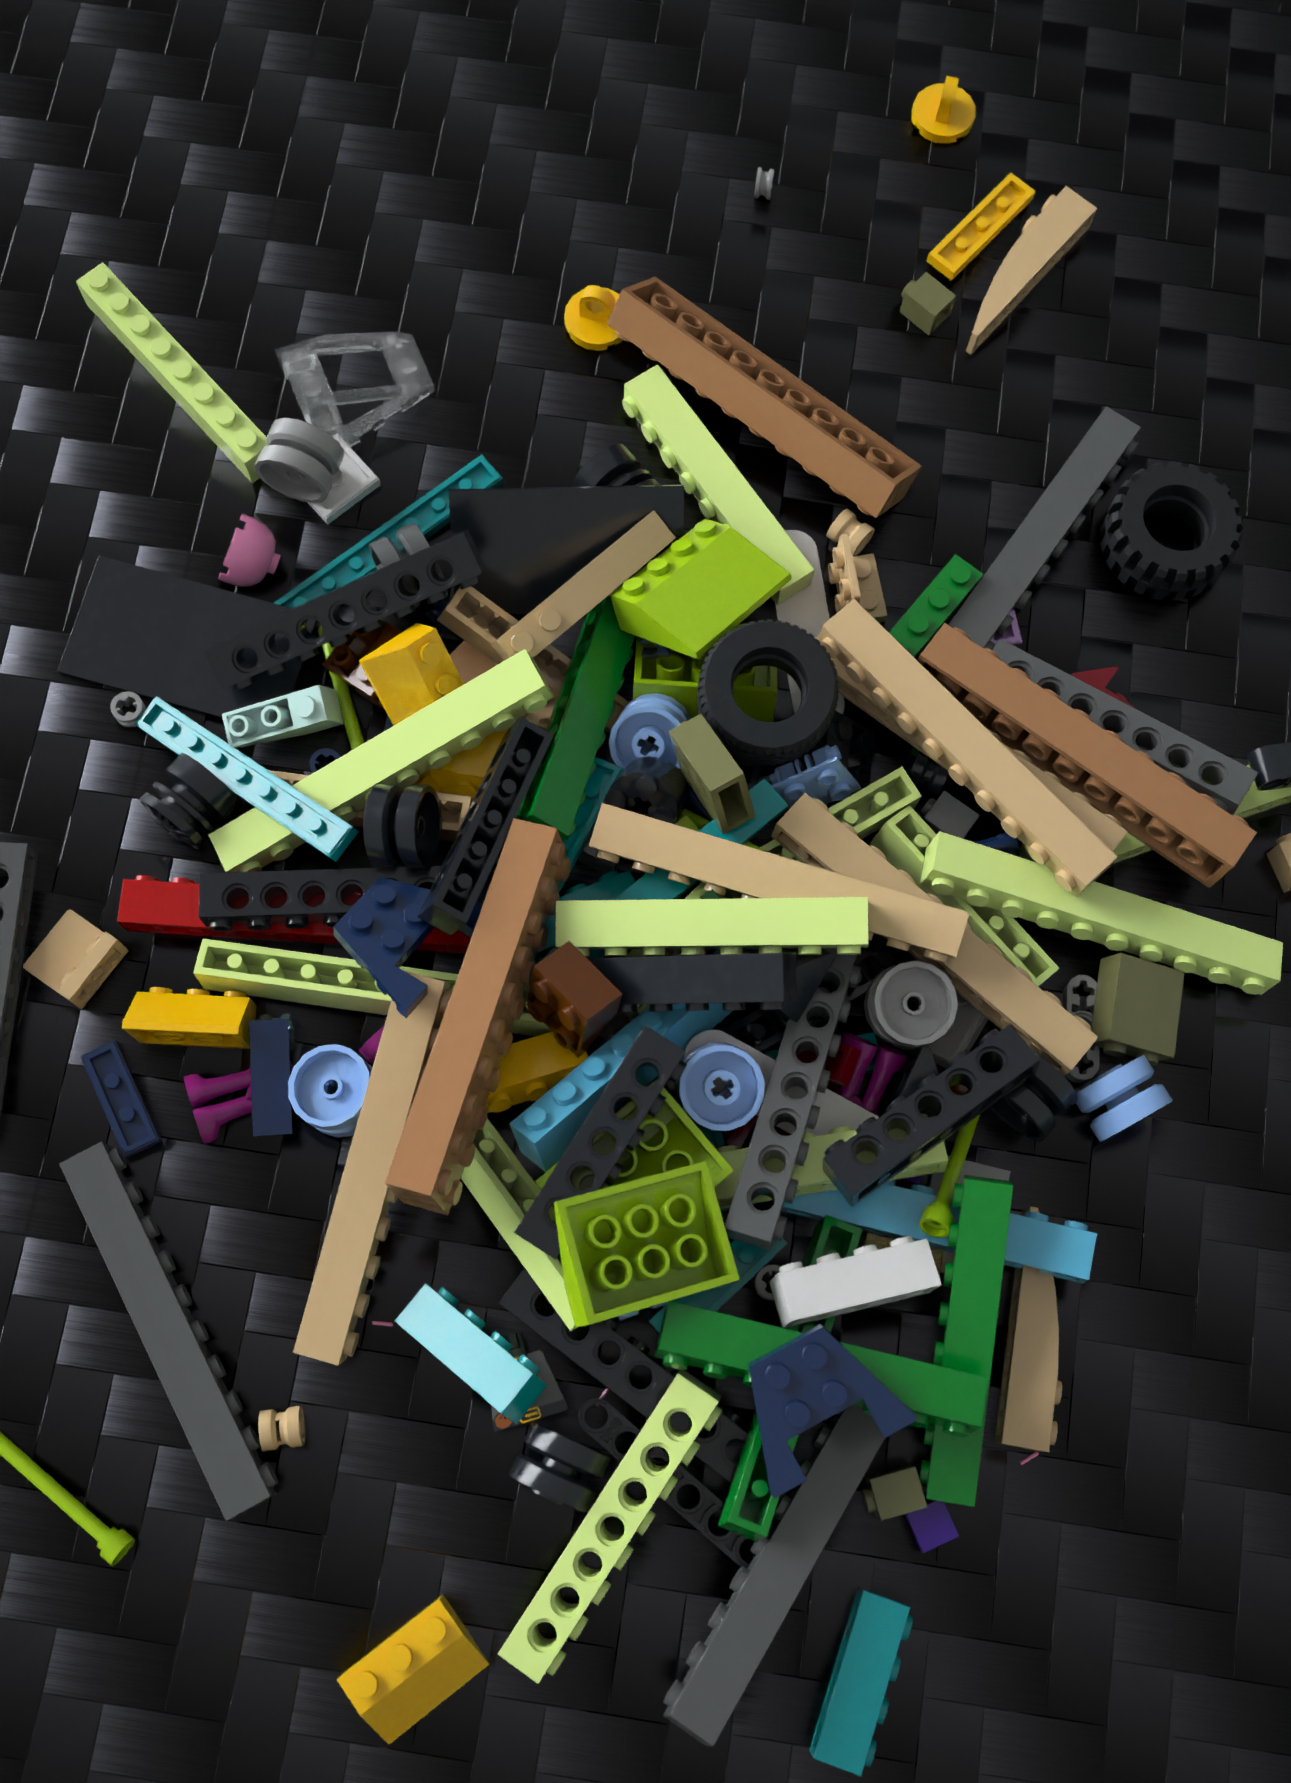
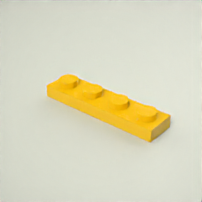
(981, 226)

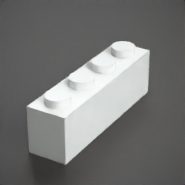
(854, 1282)

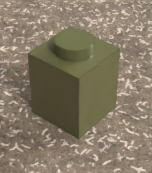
(927, 303)
(893, 1493)

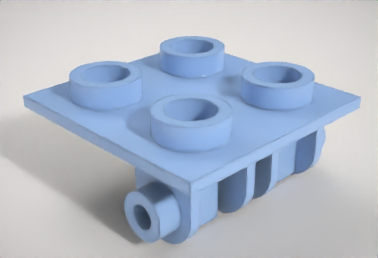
(825, 781)

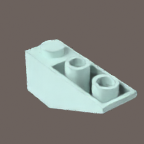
(283, 717)

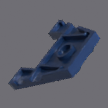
(385, 931)
(806, 1385)

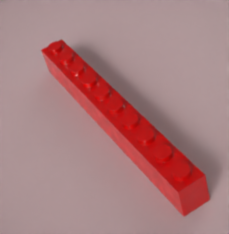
(174, 909)

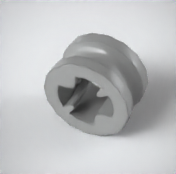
(763, 183)
(126, 699)
(760, 1285)

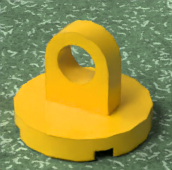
(943, 112)
(588, 317)

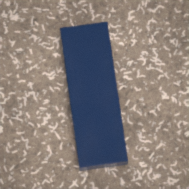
(270, 1077)
(121, 1098)

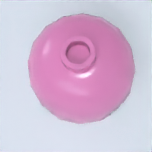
(250, 554)

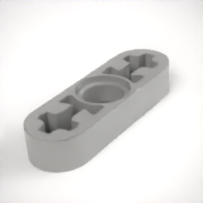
(1072, 1001)

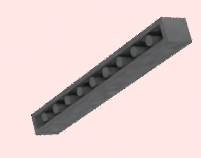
(1046, 527)
(169, 1331)
(774, 1577)

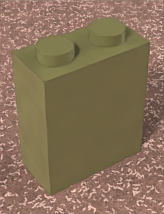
(712, 773)
(1137, 1008)

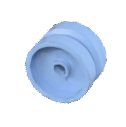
(645, 717)
(329, 1088)
(742, 1089)
(1121, 1097)

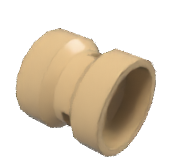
(858, 533)
(281, 1428)

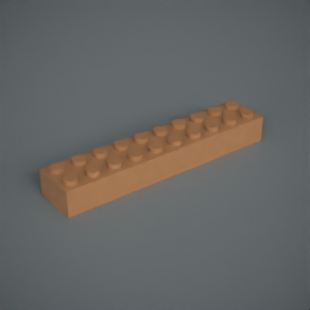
(763, 396)
(1090, 760)
(479, 1019)

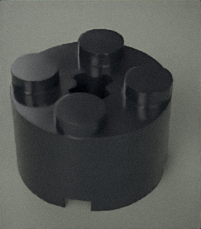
(650, 790)

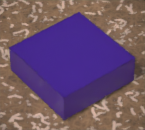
(931, 1526)

